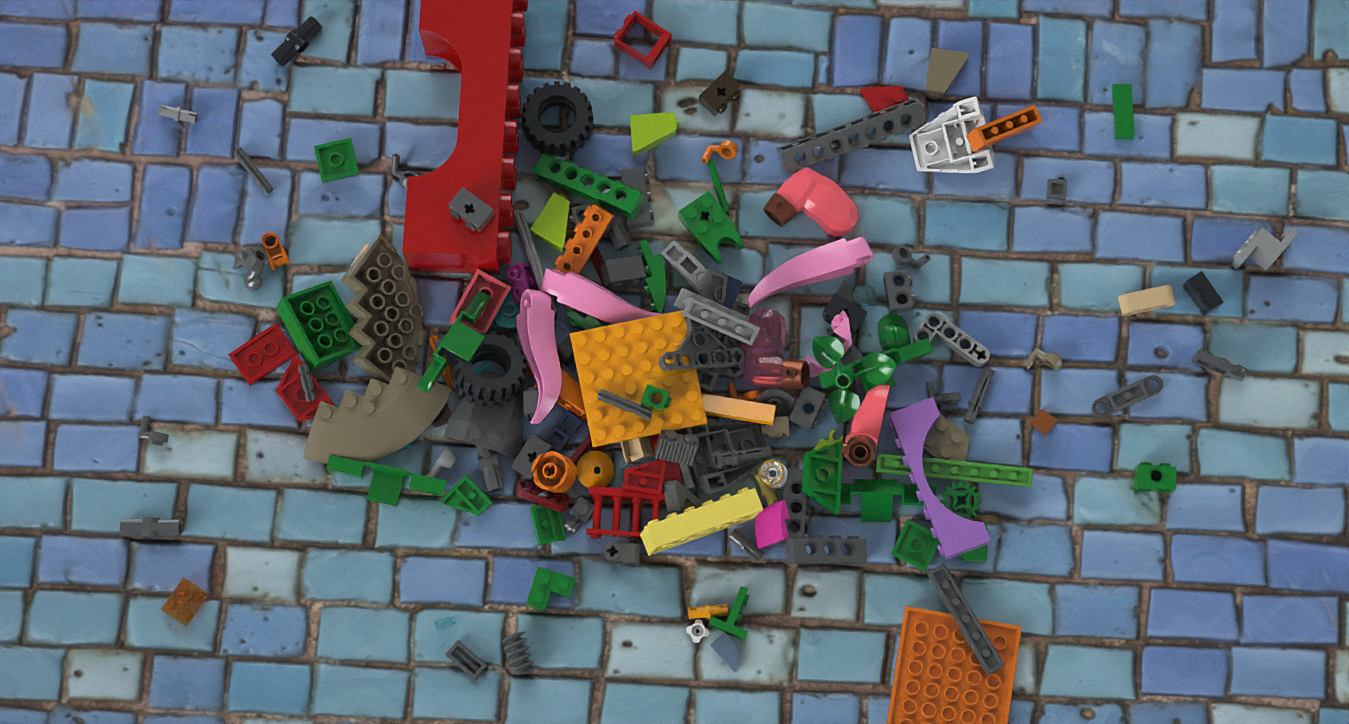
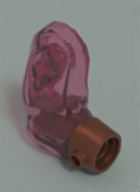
(765, 360)

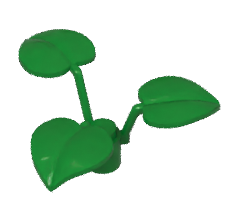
(877, 367)

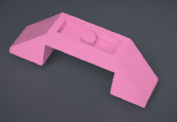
(840, 326)

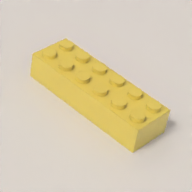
(701, 521)

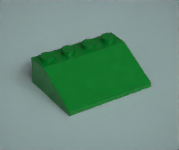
(318, 325)

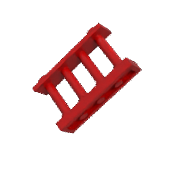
(618, 496)

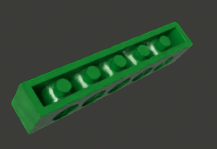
(628, 207)

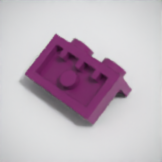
(520, 278)

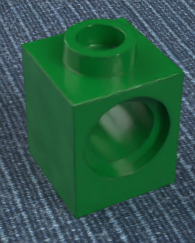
(651, 391)

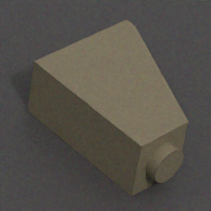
(942, 71)

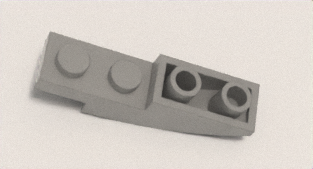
(685, 264)

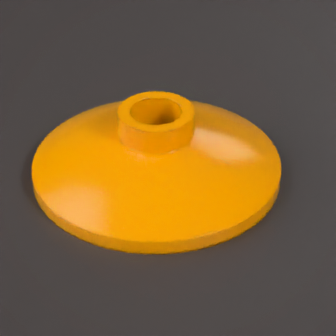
(586, 467)

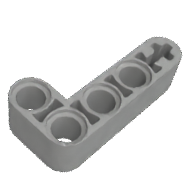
(954, 342)

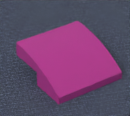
(771, 525)

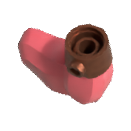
(817, 198)
(865, 429)

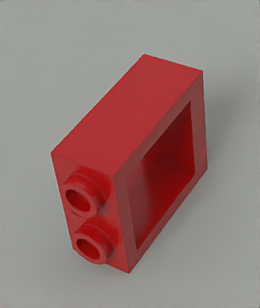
(664, 39)

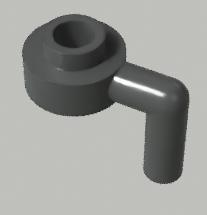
(398, 173)
(903, 255)
(950, 399)
(156, 437)

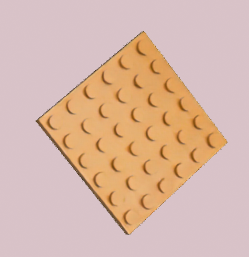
(623, 362)

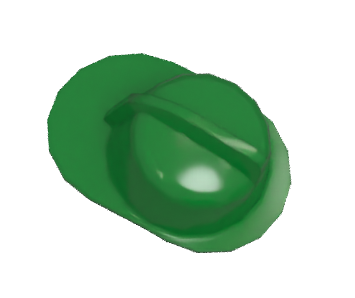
(893, 332)

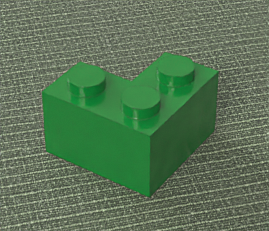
(548, 583)

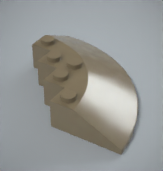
(386, 311)
(377, 422)

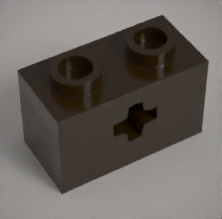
(723, 84)

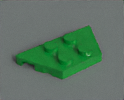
(823, 476)

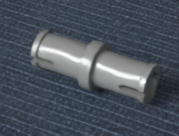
(177, 113)

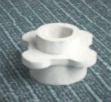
(698, 625)

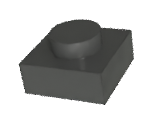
(1056, 189)

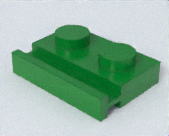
(547, 525)

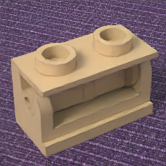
(637, 450)

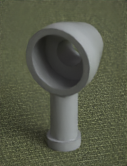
(445, 460)

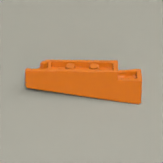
(570, 394)

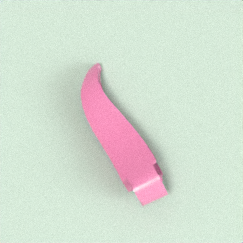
(814, 266)
(590, 297)
(538, 344)

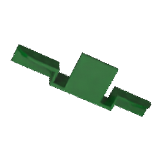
(459, 341)
(902, 355)
(386, 480)
(878, 497)

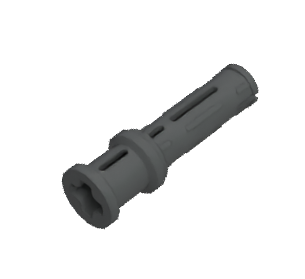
(733, 457)

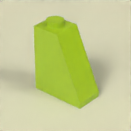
(652, 130)
(553, 222)

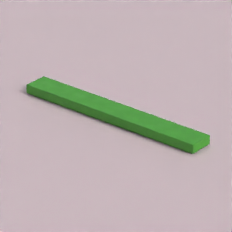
(959, 470)

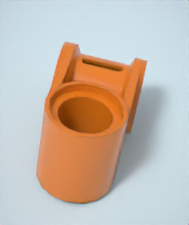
(276, 254)

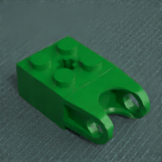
(712, 232)

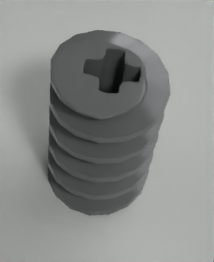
(518, 654)

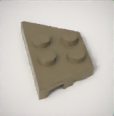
(947, 441)

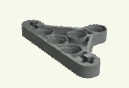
(709, 348)

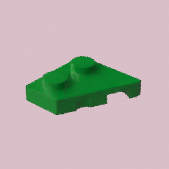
(467, 497)

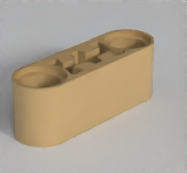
(1146, 300)

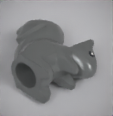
(254, 264)

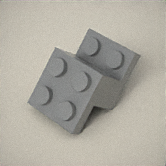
(1263, 248)

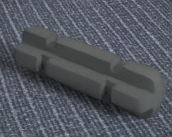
(307, 383)

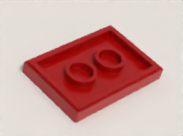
(263, 354)

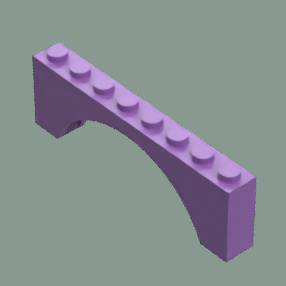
(953, 532)

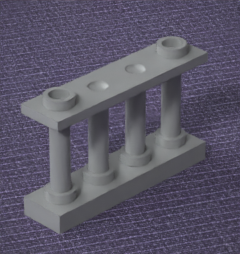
(716, 316)

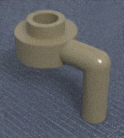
(1052, 360)

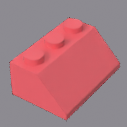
(489, 286)

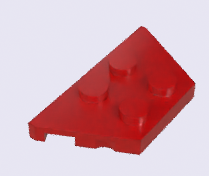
(293, 395)

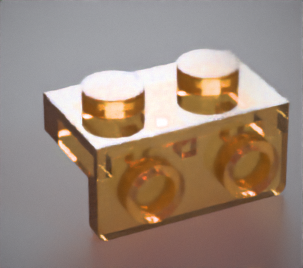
(184, 601)

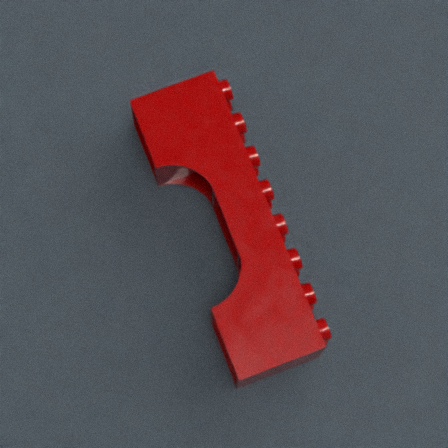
(485, 47)

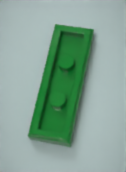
(1123, 111)

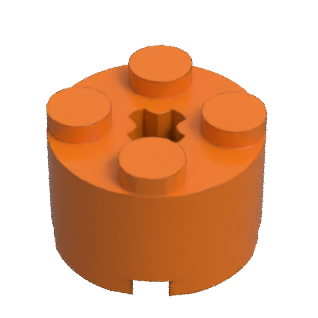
(554, 482)

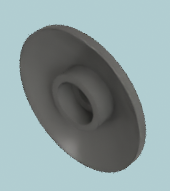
(782, 399)

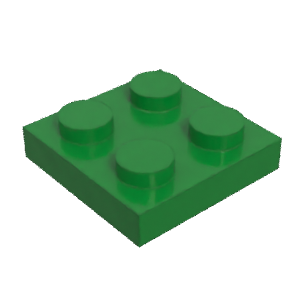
(336, 160)
(915, 545)

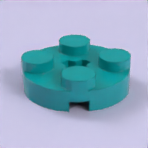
(505, 320)

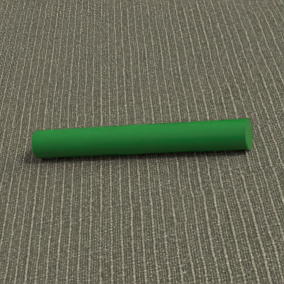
(718, 186)

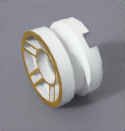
(765, 474)

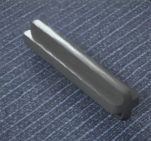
(252, 169)
(625, 404)

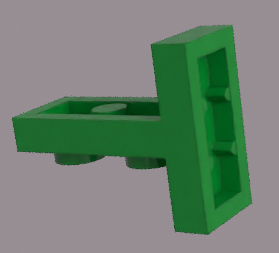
(734, 617)

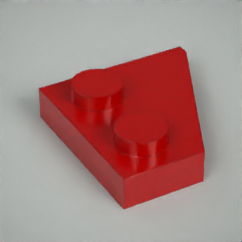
(883, 97)
(645, 477)

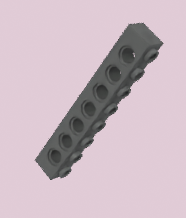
(788, 152)

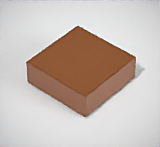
(1043, 422)

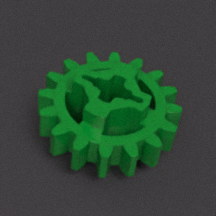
(955, 496)

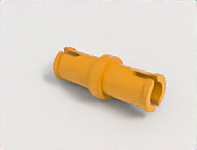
(707, 611)

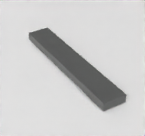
(965, 619)

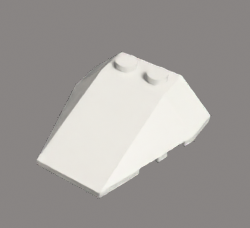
(944, 145)

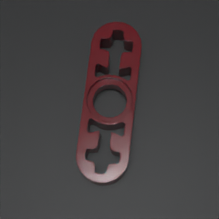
(528, 494)

